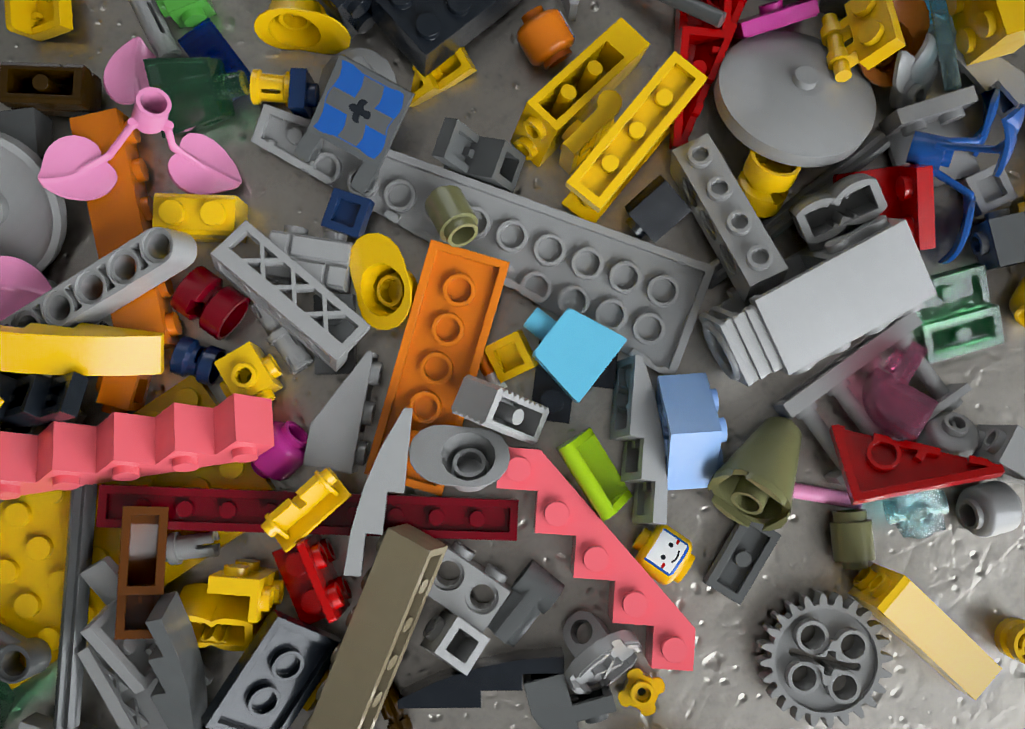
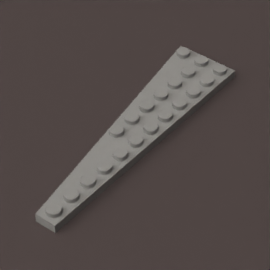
(552, 255)

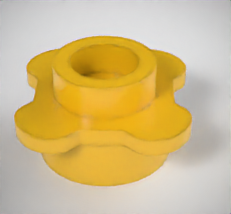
(629, 695)

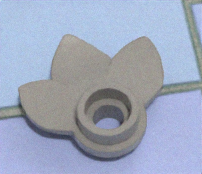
(914, 74)

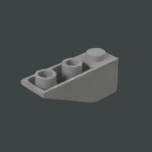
(339, 428)

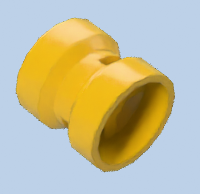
(1010, 638)

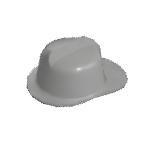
(459, 456)

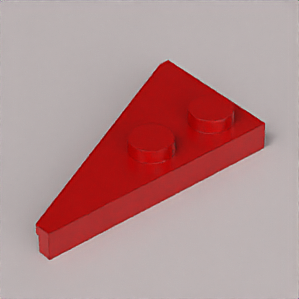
(888, 468)

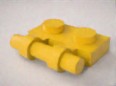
(874, 34)

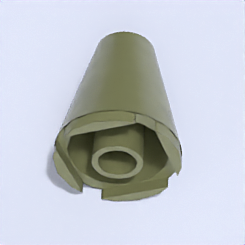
(760, 476)

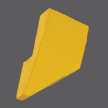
(442, 78)

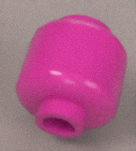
(286, 455)

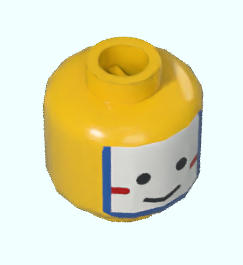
(664, 553)

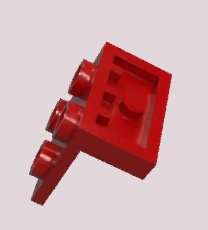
(908, 196)
(313, 580)

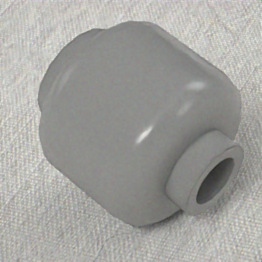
(951, 433)
(989, 509)

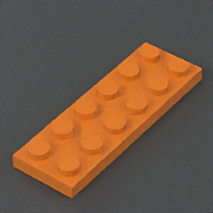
(441, 344)

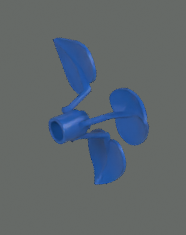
(939, 150)

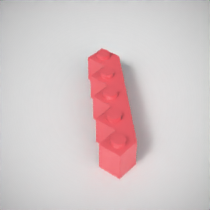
(135, 446)
(601, 556)

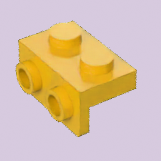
(39, 18)
(249, 580)

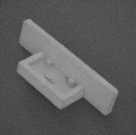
(124, 656)

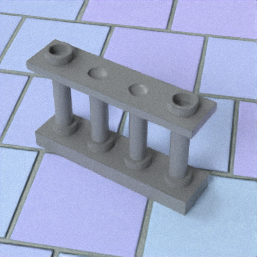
(834, 381)

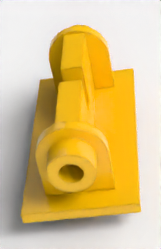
(310, 507)

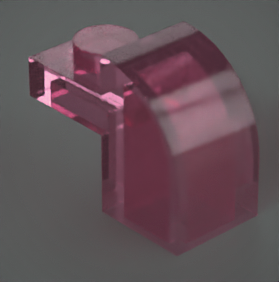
(893, 402)

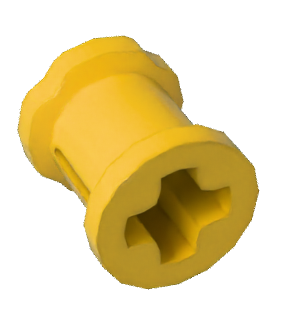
(269, 87)

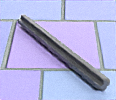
(74, 607)

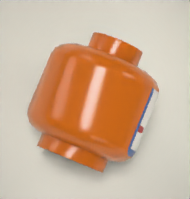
(545, 37)

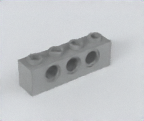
(727, 218)

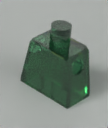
(197, 89)

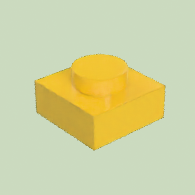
(510, 356)

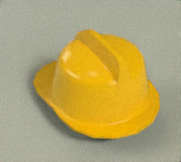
(301, 27)
(381, 281)

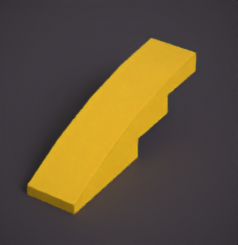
(81, 349)

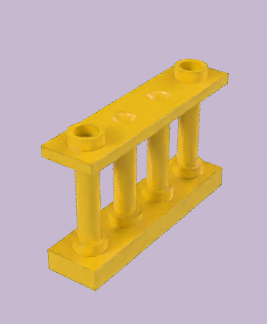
(632, 139)

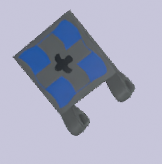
(358, 114)

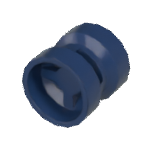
(196, 360)

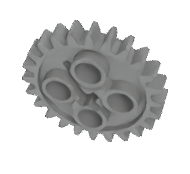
(832, 623)

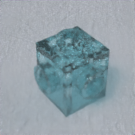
(917, 513)

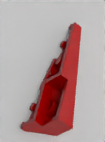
(705, 49)

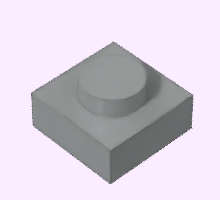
(989, 190)

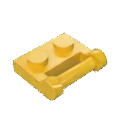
(583, 137)

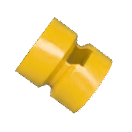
(766, 183)

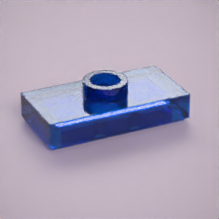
(208, 42)

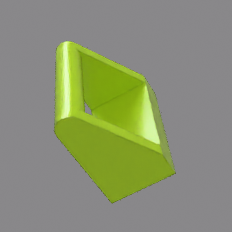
(595, 473)

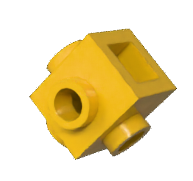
(249, 372)

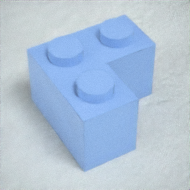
(690, 429)

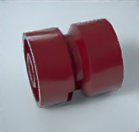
(205, 298)

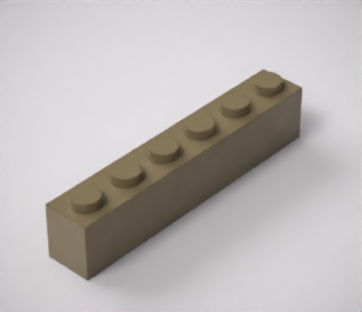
(378, 629)

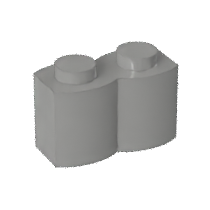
(846, 202)

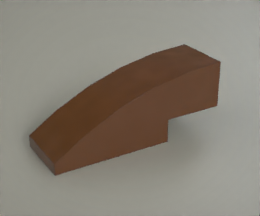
(140, 569)

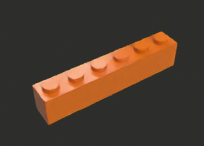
(123, 216)

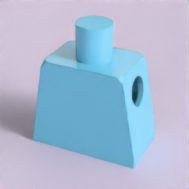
(573, 349)

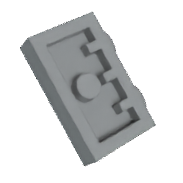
(935, 116)

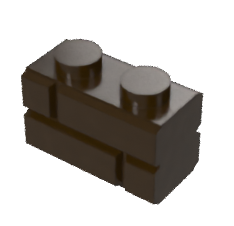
(50, 88)

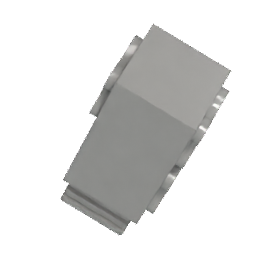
(825, 302)

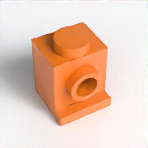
(122, 392)

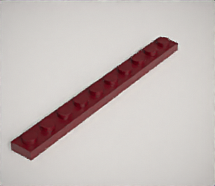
(245, 511)

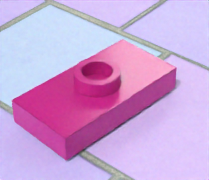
(775, 15)

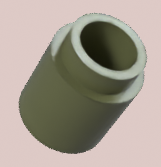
(452, 215)
(852, 538)

